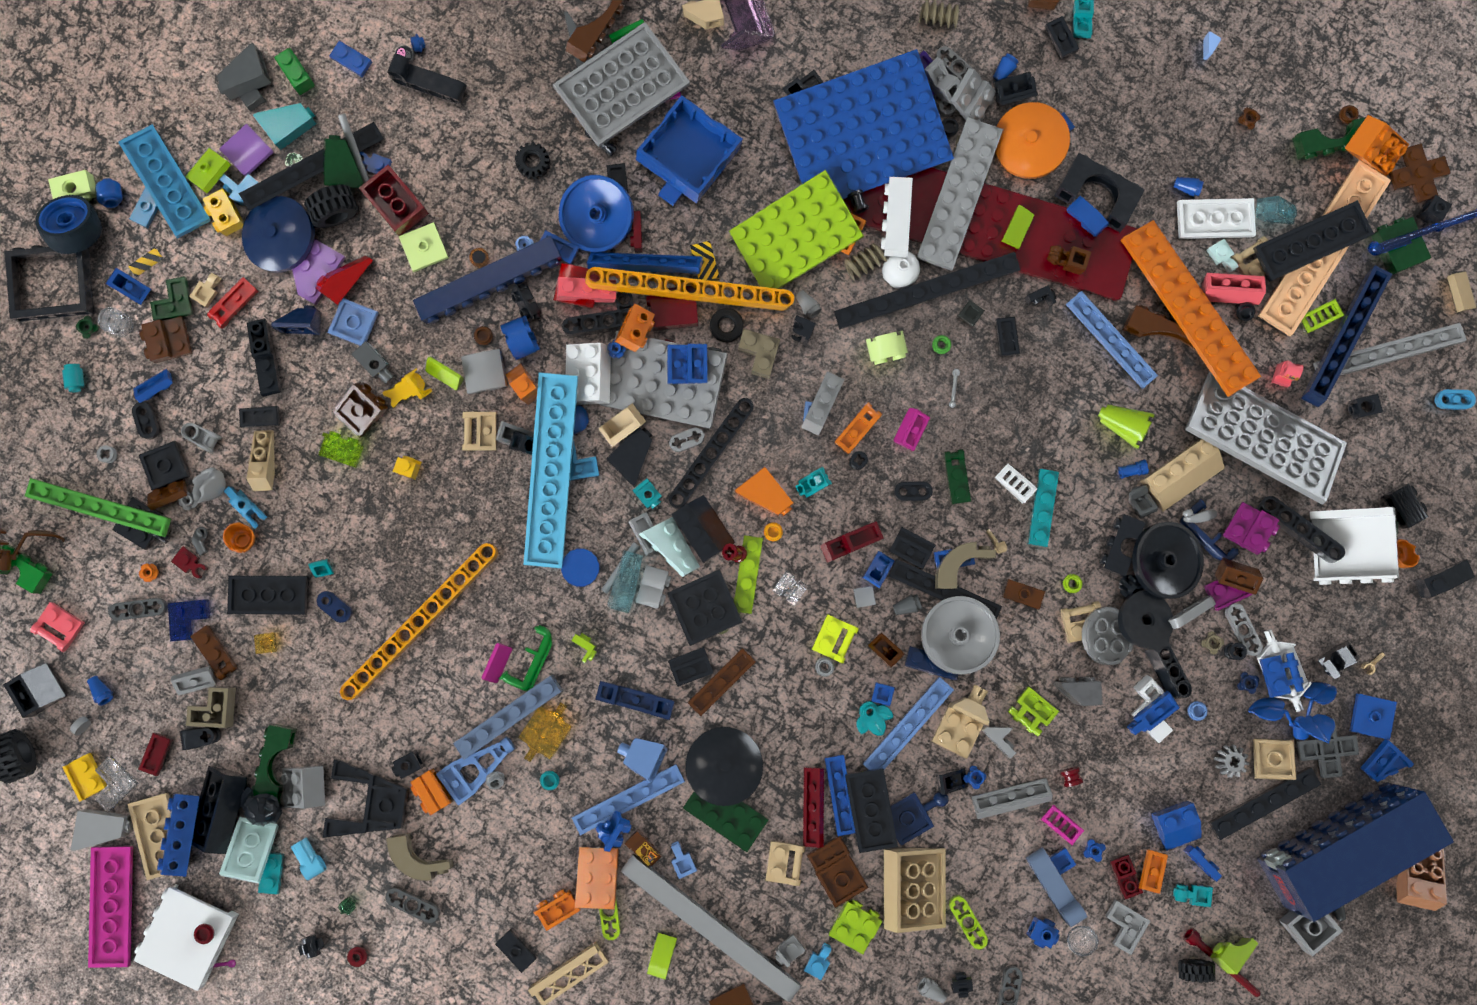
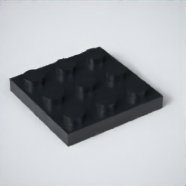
(705, 607)

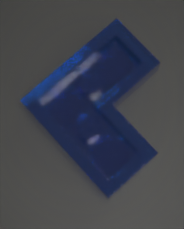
(180, 617)

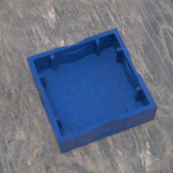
(689, 149)

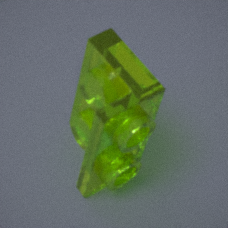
(341, 450)

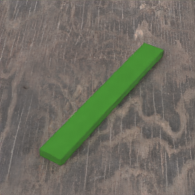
(98, 507)

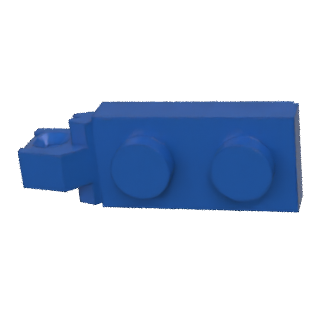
(1153, 713)

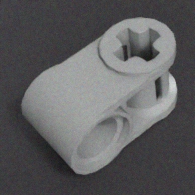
(203, 438)

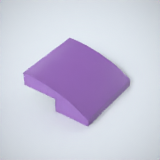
(246, 150)

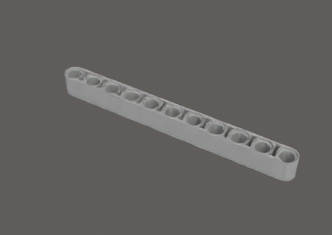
(711, 928)

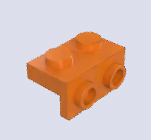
(557, 909)

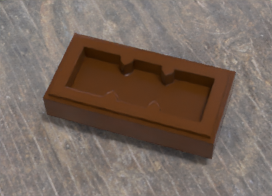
(1023, 594)
(831, 852)

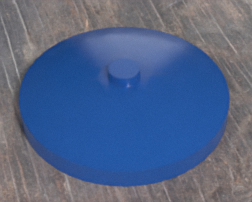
(596, 213)

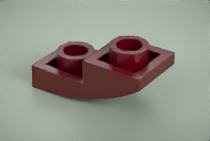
(1126, 877)

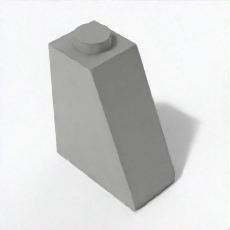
(98, 826)

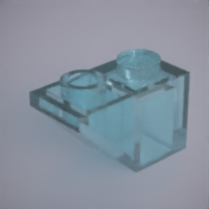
(1276, 210)

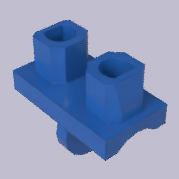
(610, 831)

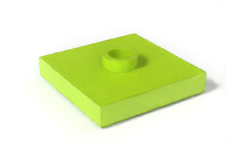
(208, 170)

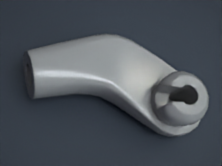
(1203, 516)

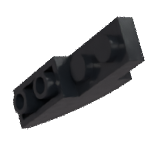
(265, 357)

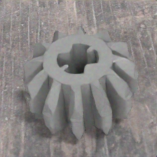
(1237, 764)

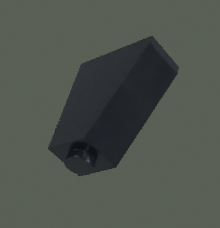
(632, 455)

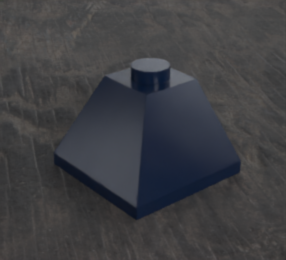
(300, 321)

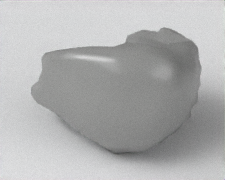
(208, 485)

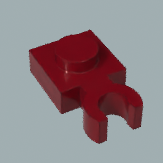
(187, 562)

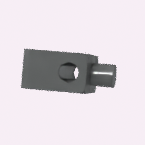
(366, 356)

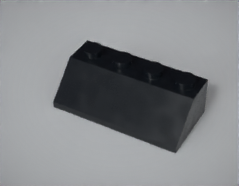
(218, 810)

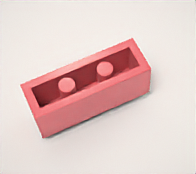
(1234, 288)

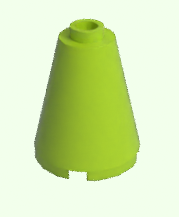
(1127, 423)

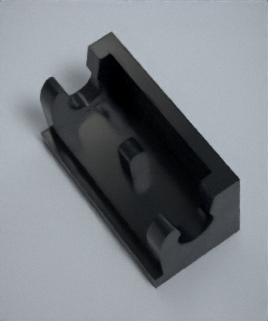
(1015, 88)
(804, 329)

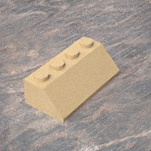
(1183, 473)

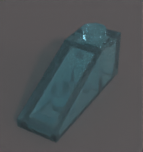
(625, 582)

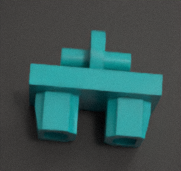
(813, 483)

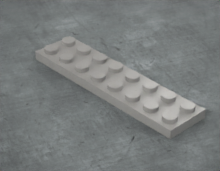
(959, 194)

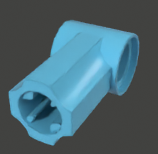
(310, 862)

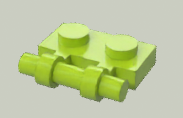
(1035, 705)

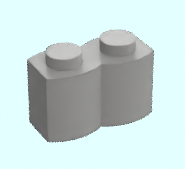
(653, 586)

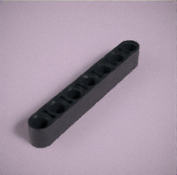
(714, 444)

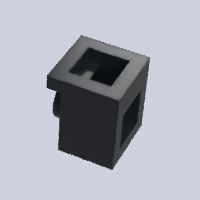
(414, 764)

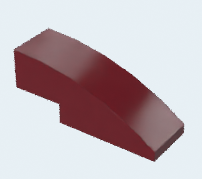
(851, 541)

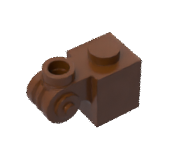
(1073, 260)

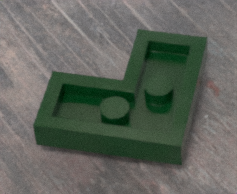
(178, 302)

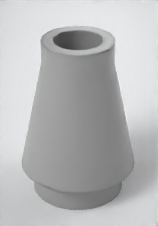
(809, 305)
(930, 989)

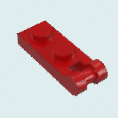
(232, 302)

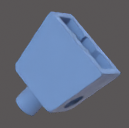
(643, 757)

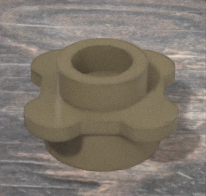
(1218, 642)

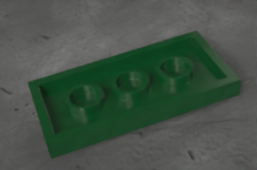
(735, 822)

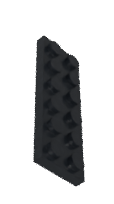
(1313, 241)

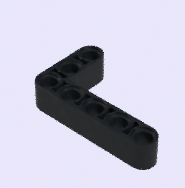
(1310, 530)

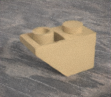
(704, 13)

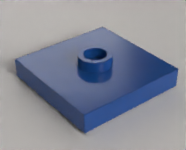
(1373, 716)

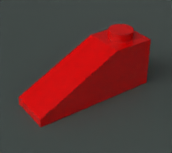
(340, 281)

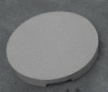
(1103, 637)

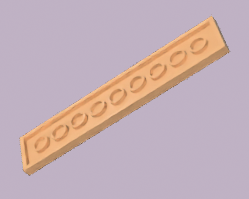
(1301, 287)

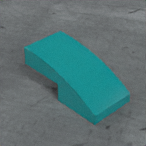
(1082, 18)

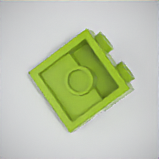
(855, 926)

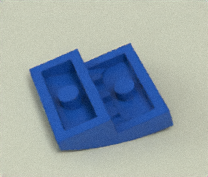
(687, 364)

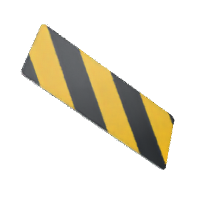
(145, 262)

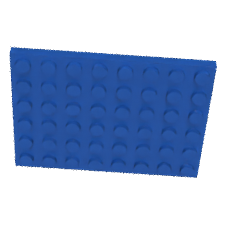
(866, 126)

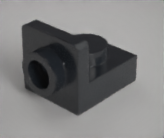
(1037, 296)

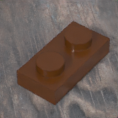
(167, 494)

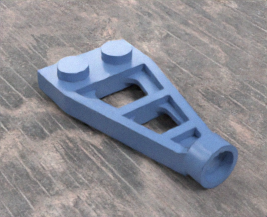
(455, 781)

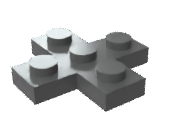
(1328, 753)

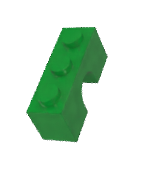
(32, 576)

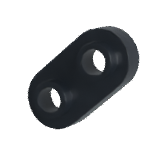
(145, 421)
(912, 490)

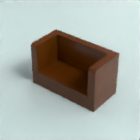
(1239, 576)

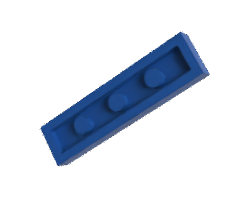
(839, 794)

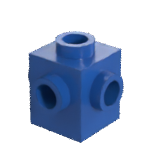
(1043, 932)

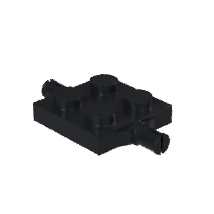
(138, 537)

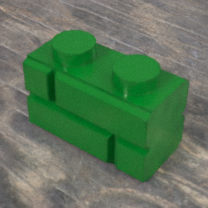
(294, 71)

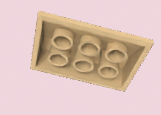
(914, 889)

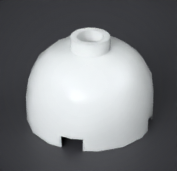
(901, 271)

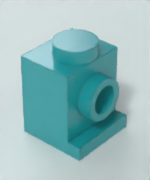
(640, 492)

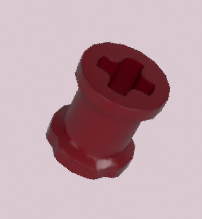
(734, 553)

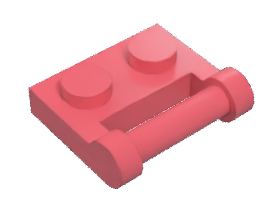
(62, 622)

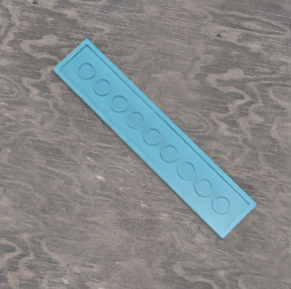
(550, 470)

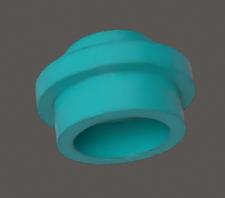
(549, 780)

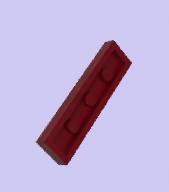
(813, 807)

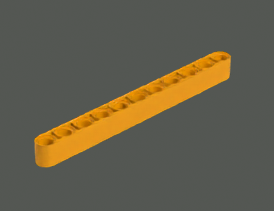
(681, 293)
(410, 624)

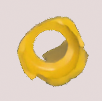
(409, 385)

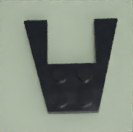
(383, 807)

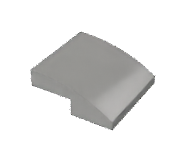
(484, 371)

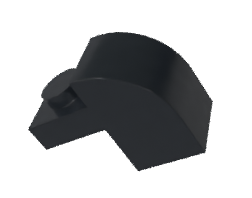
(806, 82)
(1338, 659)

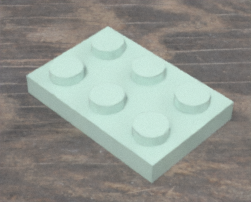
(248, 851)

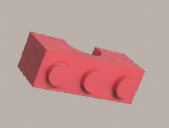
(575, 288)

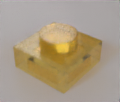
(265, 643)

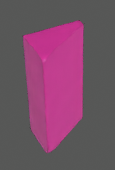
(911, 429)
(496, 663)

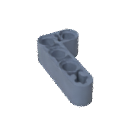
(1056, 888)

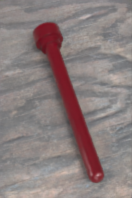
(1193, 938)

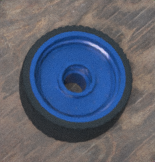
(68, 224)

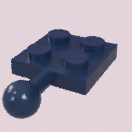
(911, 816)

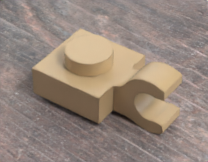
(204, 292)

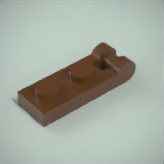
(214, 652)

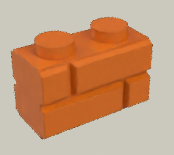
(431, 792)

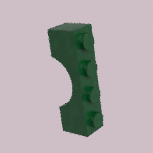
(1314, 143)
(277, 739)

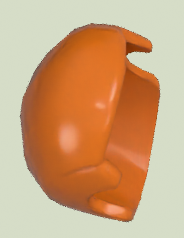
(239, 537)
(1406, 554)

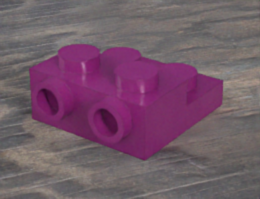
(1251, 528)

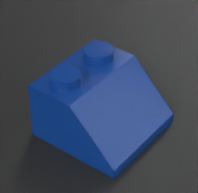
(1177, 824)

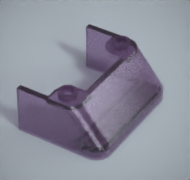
(750, 23)

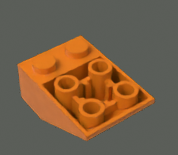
(1377, 145)

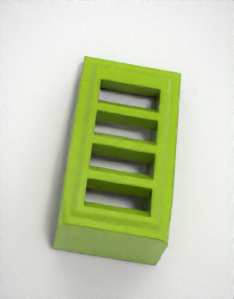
(1336, 309)

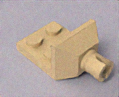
(962, 723)

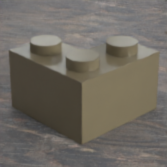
(762, 347)
(217, 712)

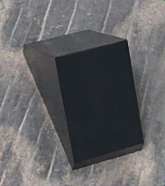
(950, 780)

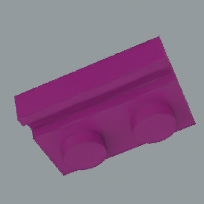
(1224, 595)

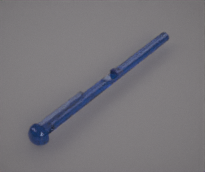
(1376, 248)

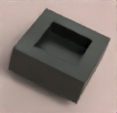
(971, 313)

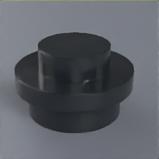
(950, 126)
(1245, 311)

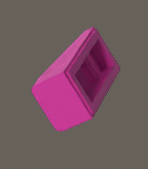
(1074, 837)

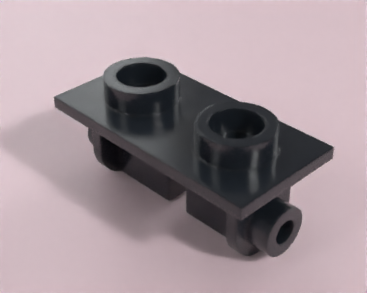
(521, 295)

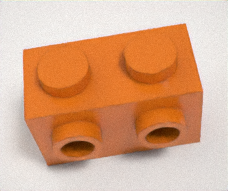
(635, 328)

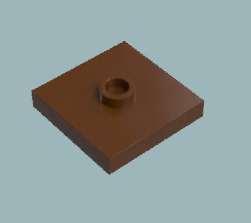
(841, 880)

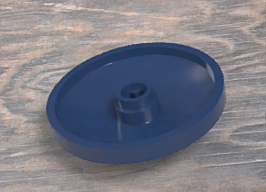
(278, 234)

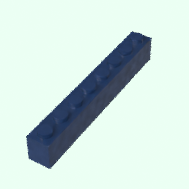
(488, 280)
(1346, 336)

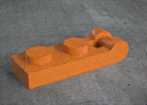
(857, 429)

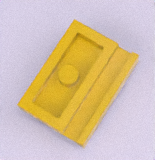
(83, 777)

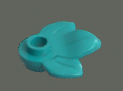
(875, 720)

